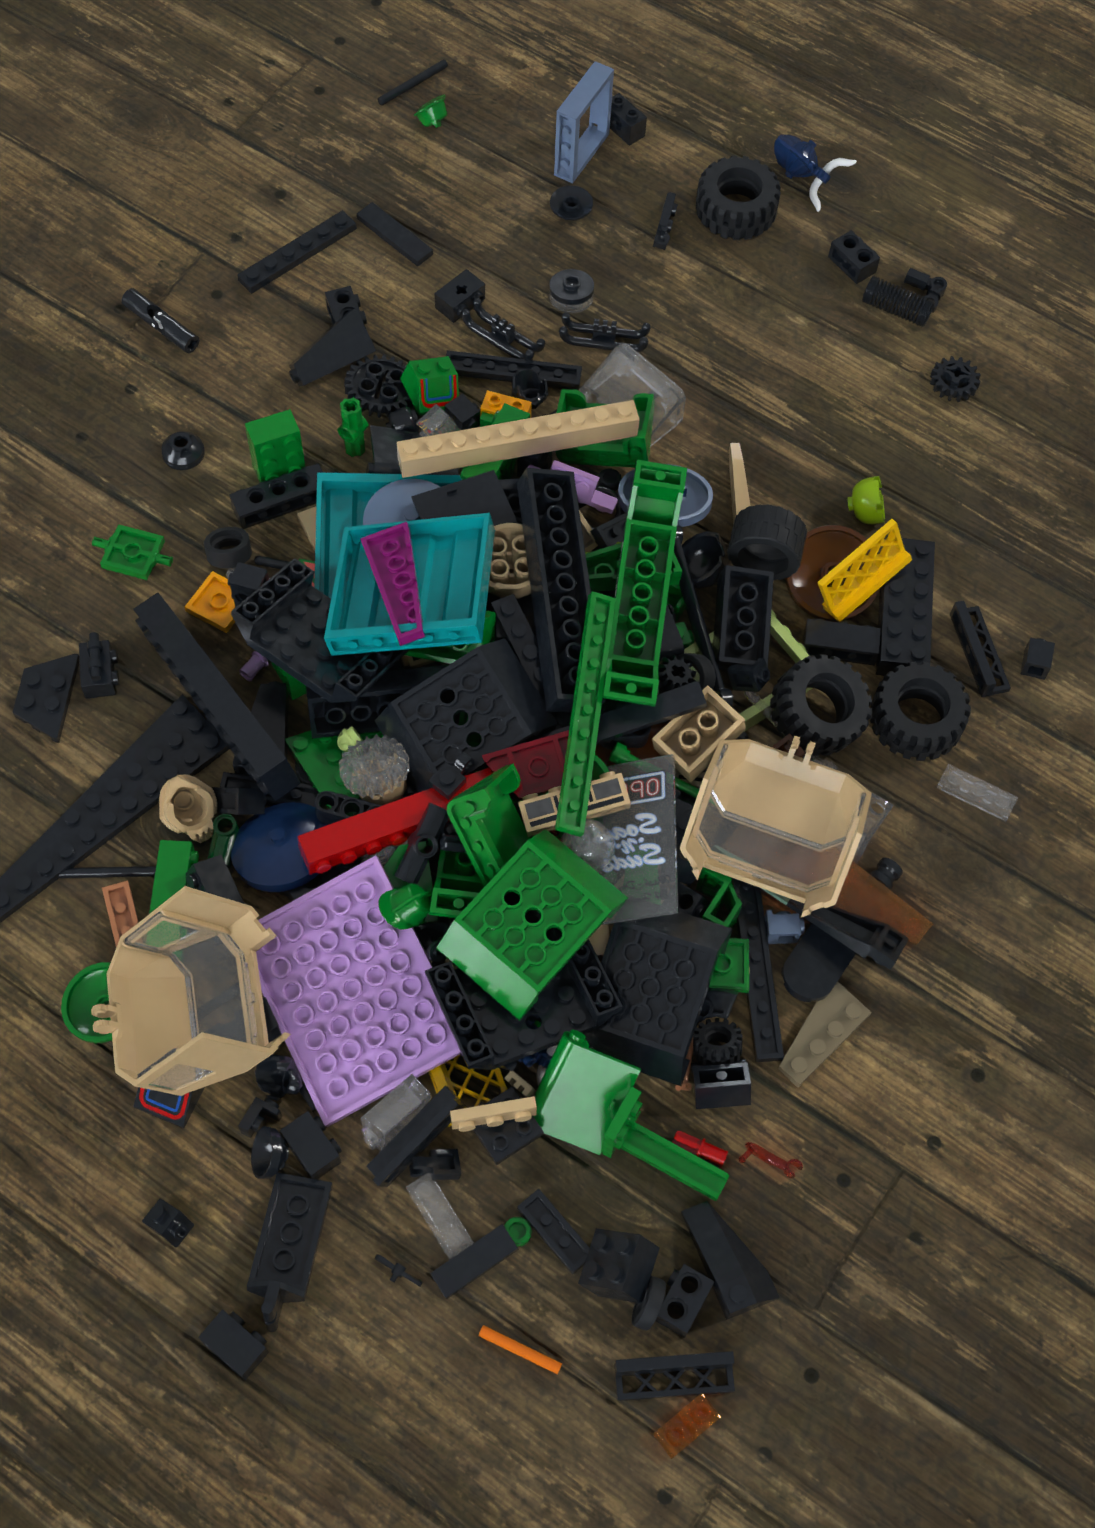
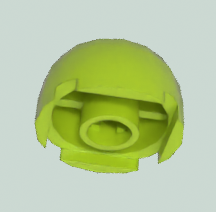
(868, 501)

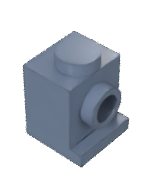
(783, 927)

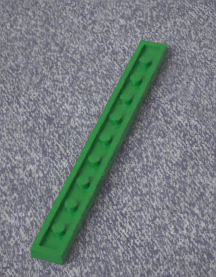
(585, 715)

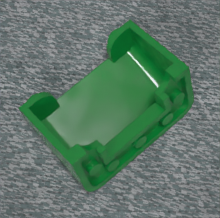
(611, 453)
(489, 822)

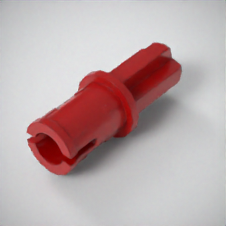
(700, 1148)

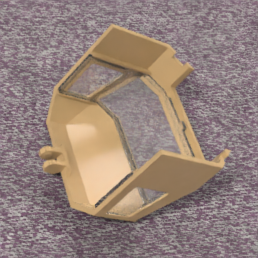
(777, 821)
(188, 995)

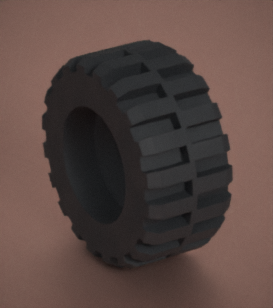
(743, 178)
(932, 686)
(843, 689)

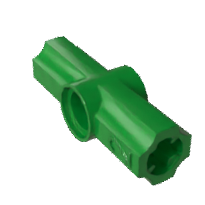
(352, 427)

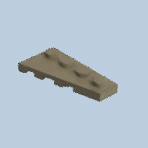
(822, 1033)

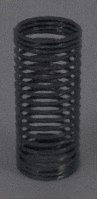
(875, 288)

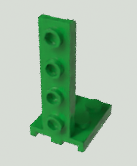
(658, 1151)

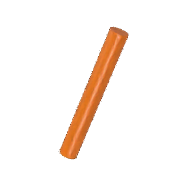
(520, 1349)

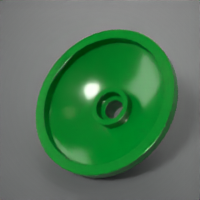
(81, 994)

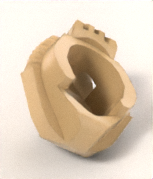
(188, 807)

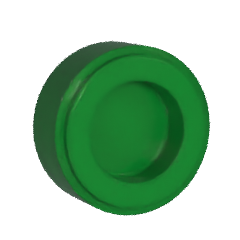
(519, 1230)

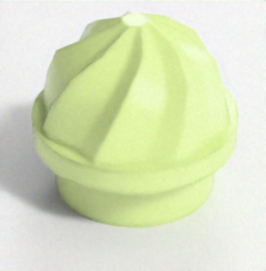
(347, 738)

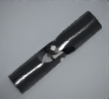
(160, 320)

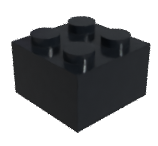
(619, 1265)

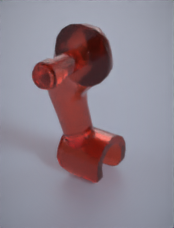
(770, 1158)

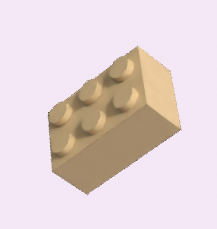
(697, 734)

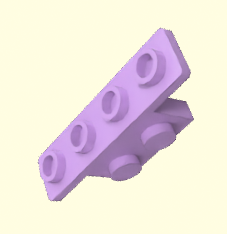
(585, 488)

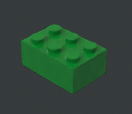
(275, 445)

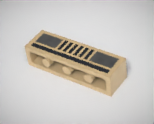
(605, 797)

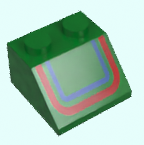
(430, 383)

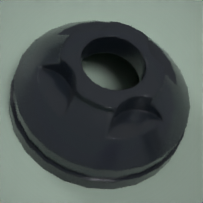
(183, 457)
(268, 1153)

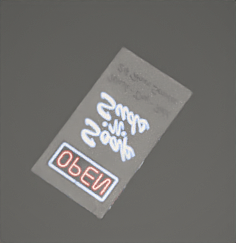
(645, 840)

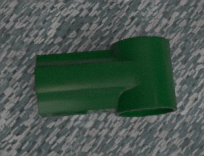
(223, 842)

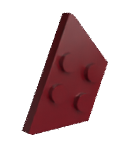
(537, 763)

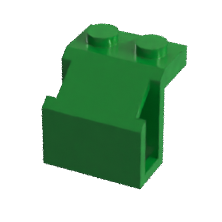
(721, 890)

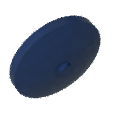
(268, 849)

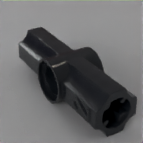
(415, 860)

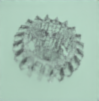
(374, 766)

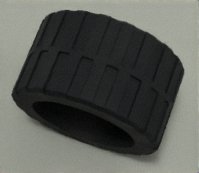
(767, 540)

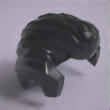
(278, 1077)

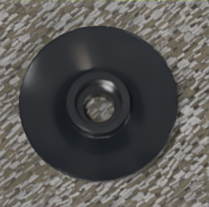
(571, 202)

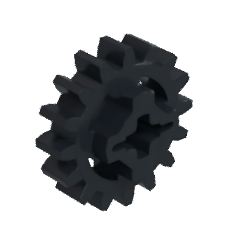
(955, 379)

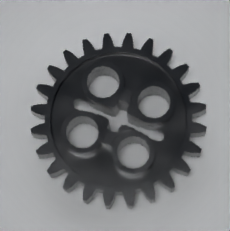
(367, 379)

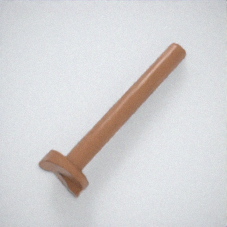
(687, 1086)

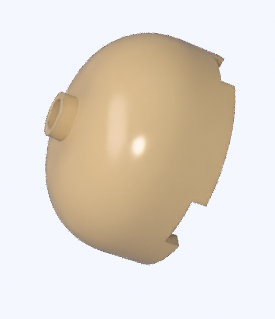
(507, 558)

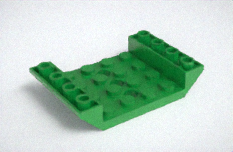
(507, 952)

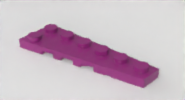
(395, 573)

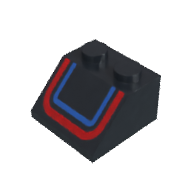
(167, 1106)

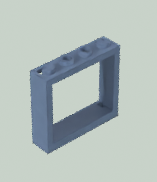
(570, 151)

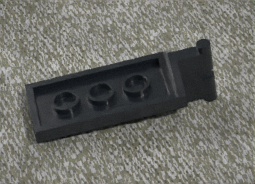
(288, 1243)

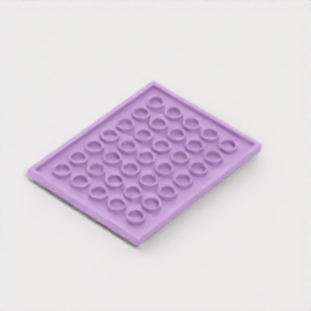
(351, 993)

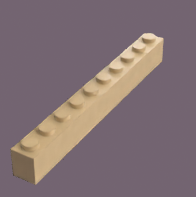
(517, 438)

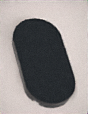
(815, 965)

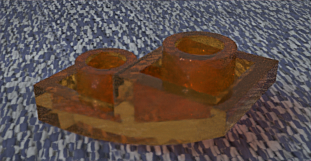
(686, 1425)

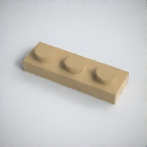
(493, 1114)

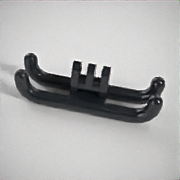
(502, 333)
(603, 335)

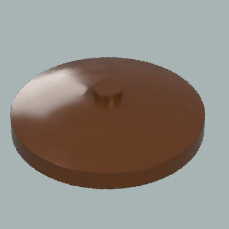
(822, 552)

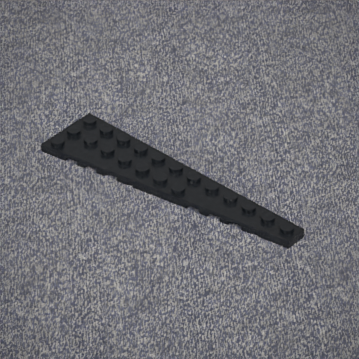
(172, 746)

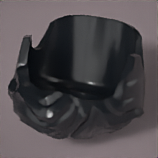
(529, 387)

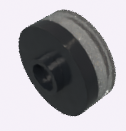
(571, 291)

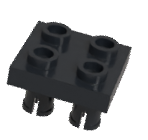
(509, 1137)

